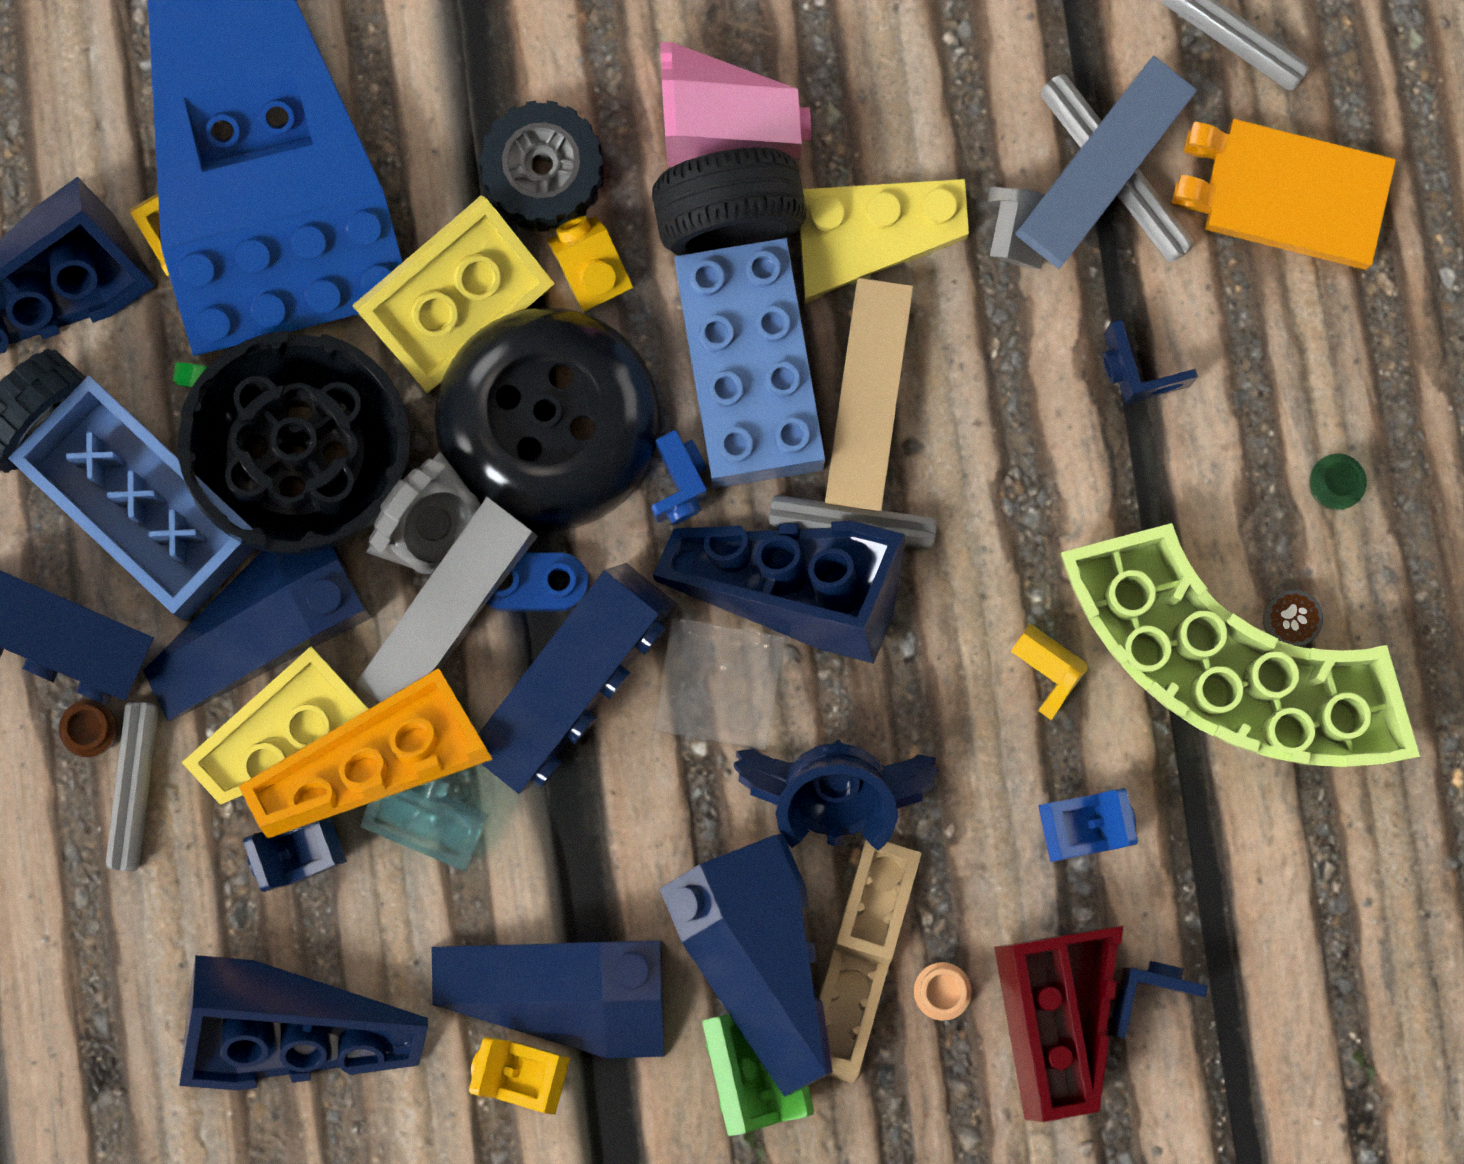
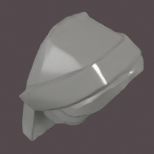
(423, 516)

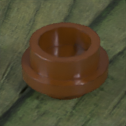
(88, 728)

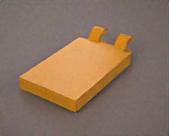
(1288, 191)

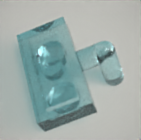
(429, 822)

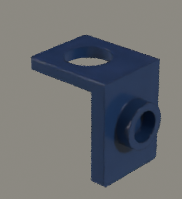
(1122, 369)
(1158, 975)

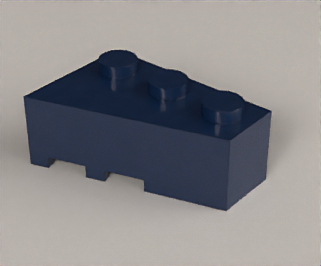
(69, 640)

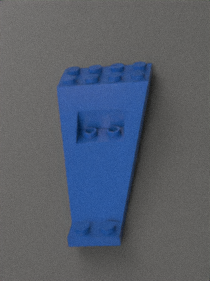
(276, 218)

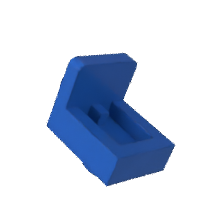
(684, 466)
(1088, 824)

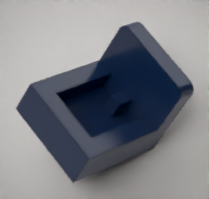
(294, 854)

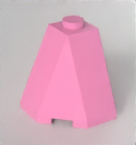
(725, 107)

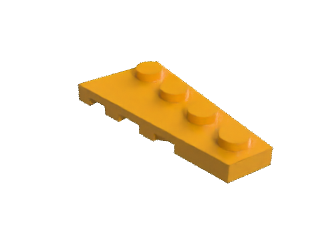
(379, 753)

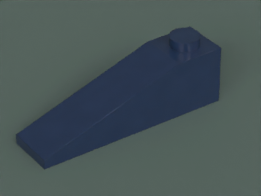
(66, 266)
(256, 624)

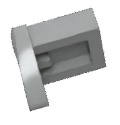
(1013, 210)

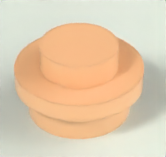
(942, 991)

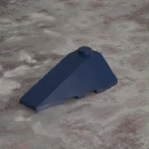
(809, 584)
(750, 942)
(573, 994)
(270, 1023)

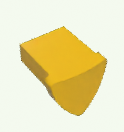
(1053, 662)

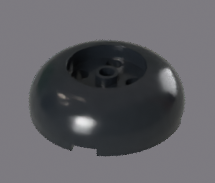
(249, 397)
(572, 477)

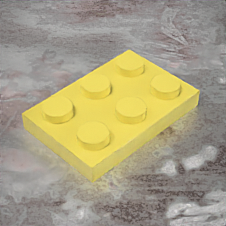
(451, 291)

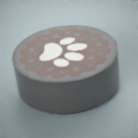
(1293, 617)

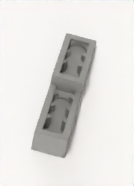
(448, 601)

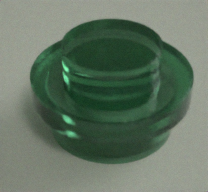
(1337, 481)

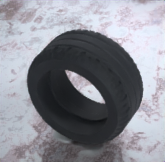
(729, 200)

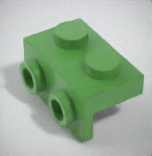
(744, 1086)

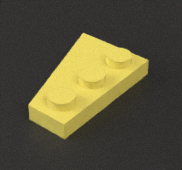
(875, 227)
(276, 723)

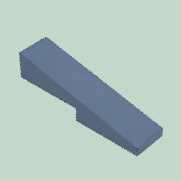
(1105, 162)

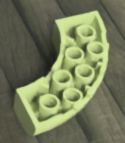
(1229, 674)

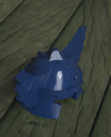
(836, 791)

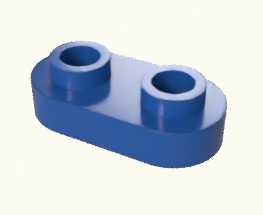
(531, 585)

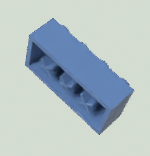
(749, 363)
(131, 498)

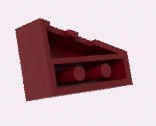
(1058, 1018)

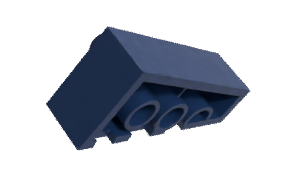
(572, 675)

